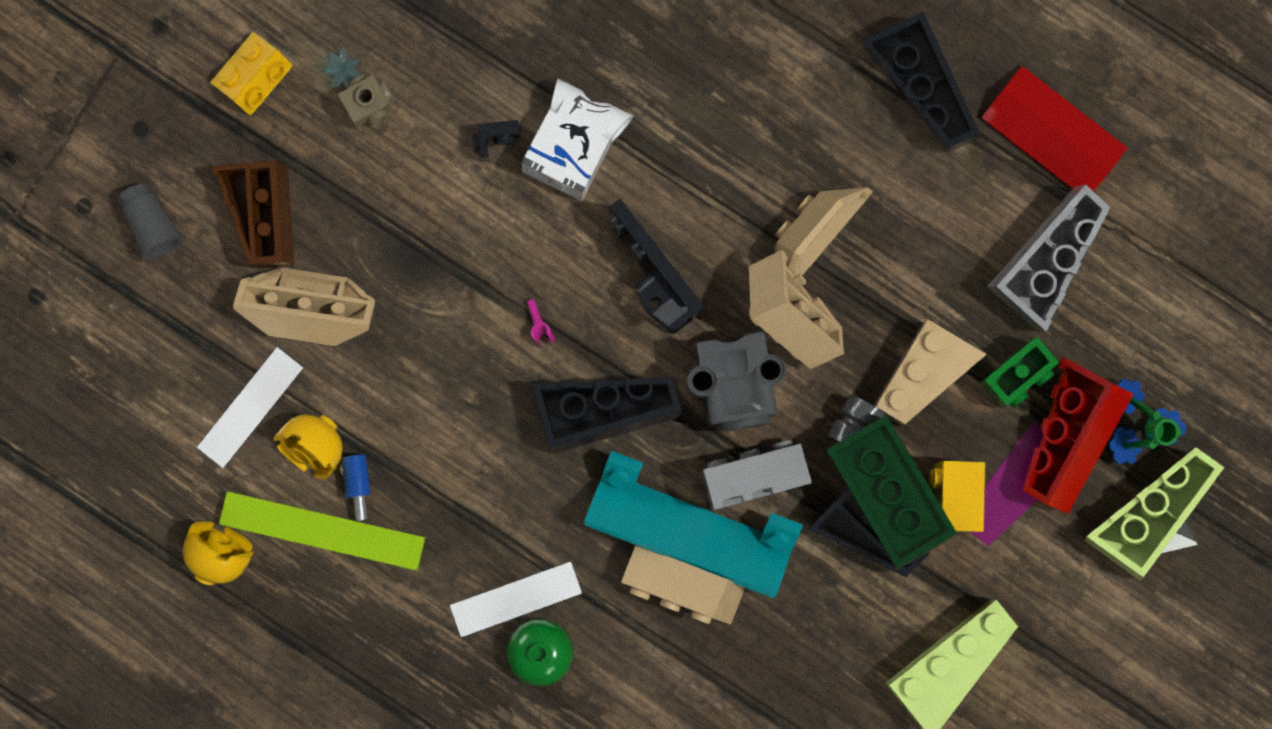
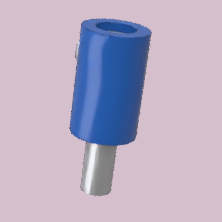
(356, 482)

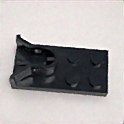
(663, 283)

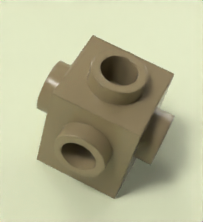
(360, 90)

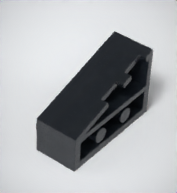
(848, 526)

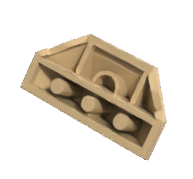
(818, 225)
(305, 306)

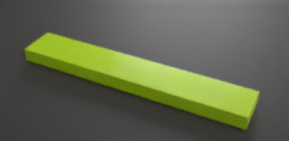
(322, 530)

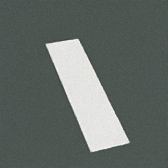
(250, 407)
(515, 599)

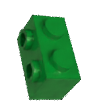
(1019, 372)

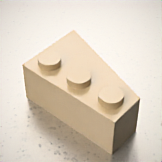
(925, 371)
(682, 586)

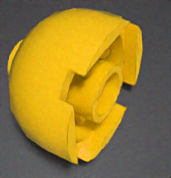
(311, 443)
(214, 554)

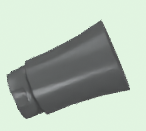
(149, 223)

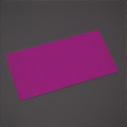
(1004, 492)

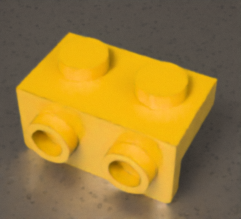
(251, 73)

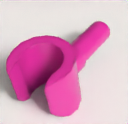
(539, 328)

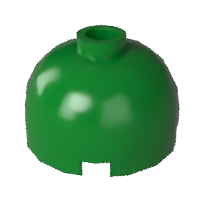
(539, 652)

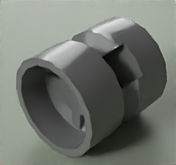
(856, 416)

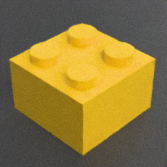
(960, 493)

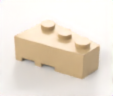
(790, 314)

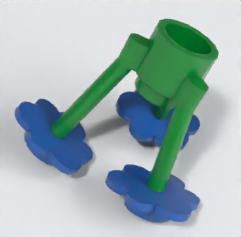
(1160, 429)

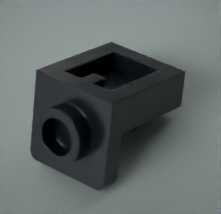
(500, 132)

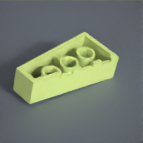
(1149, 521)
(948, 670)

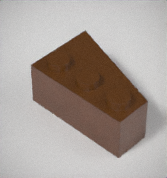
(260, 209)

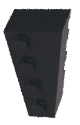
(923, 77)

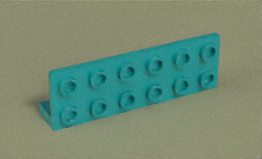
(690, 532)

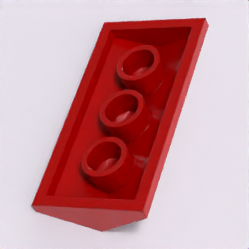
(1053, 132)

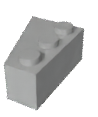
(755, 475)

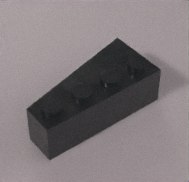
(602, 409)

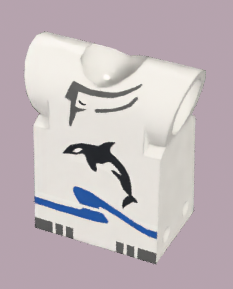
(573, 140)

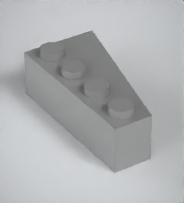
(1043, 267)

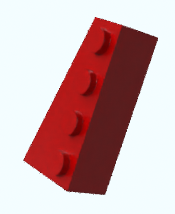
(1074, 434)

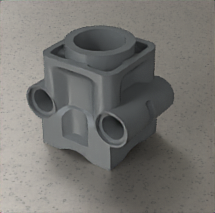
(738, 391)

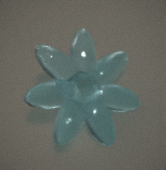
(342, 68)

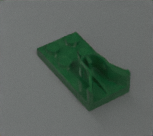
(892, 492)

